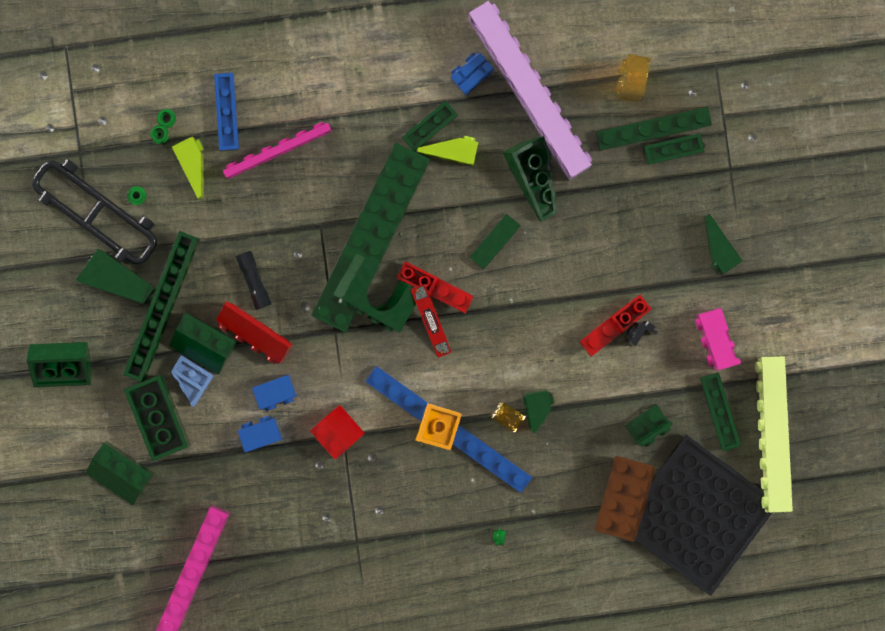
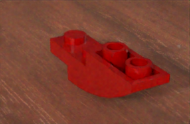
(436, 287)
(615, 325)

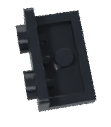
(635, 333)

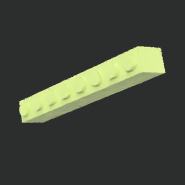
(774, 434)

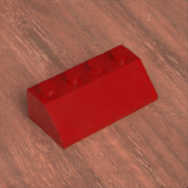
(254, 332)

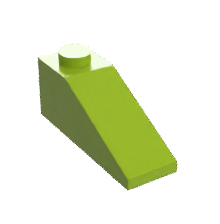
(455, 150)
(192, 162)

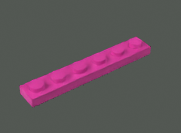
(269, 153)

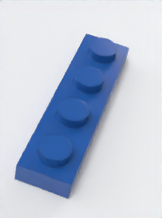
(226, 111)

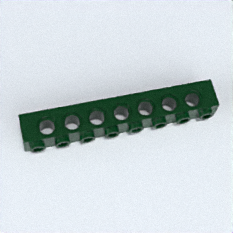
(161, 306)

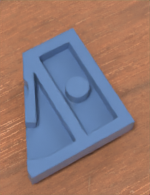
(191, 378)

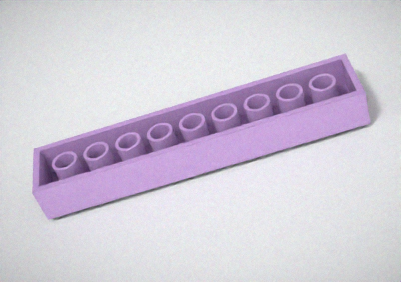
(529, 90)

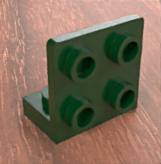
(648, 426)

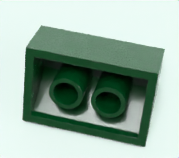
(202, 343)
(59, 364)
(537, 407)
(119, 472)

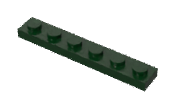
(653, 128)

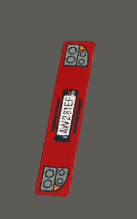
(431, 320)

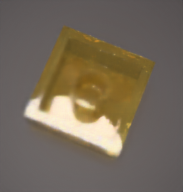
(633, 78)

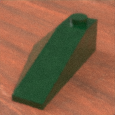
(532, 170)

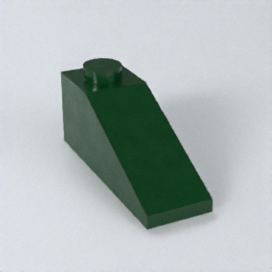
(720, 249)

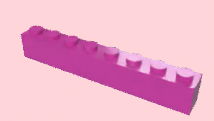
(194, 569)

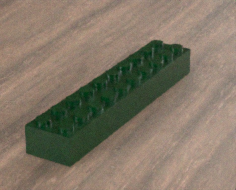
(374, 228)

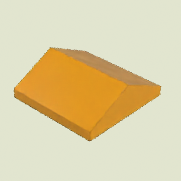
(438, 426)

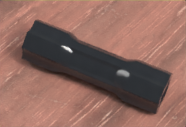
(258, 293)

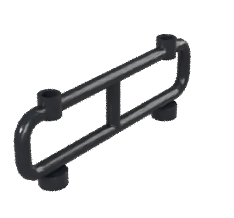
(143, 225)

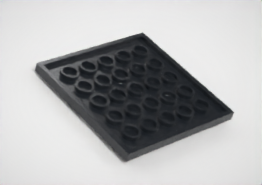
(700, 515)

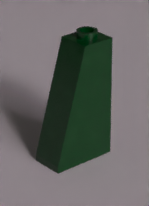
(114, 277)

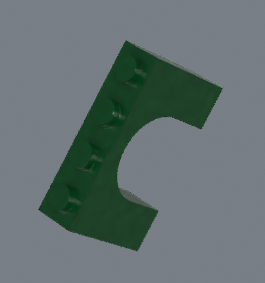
(354, 291)

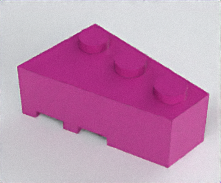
(716, 339)

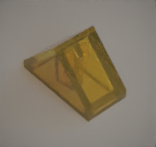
(507, 416)

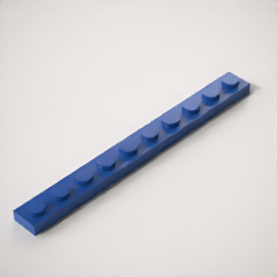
(463, 439)

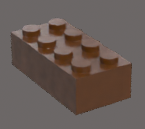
(625, 498)

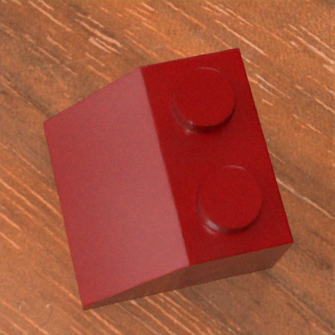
(337, 432)

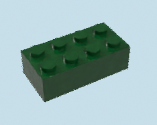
(157, 417)

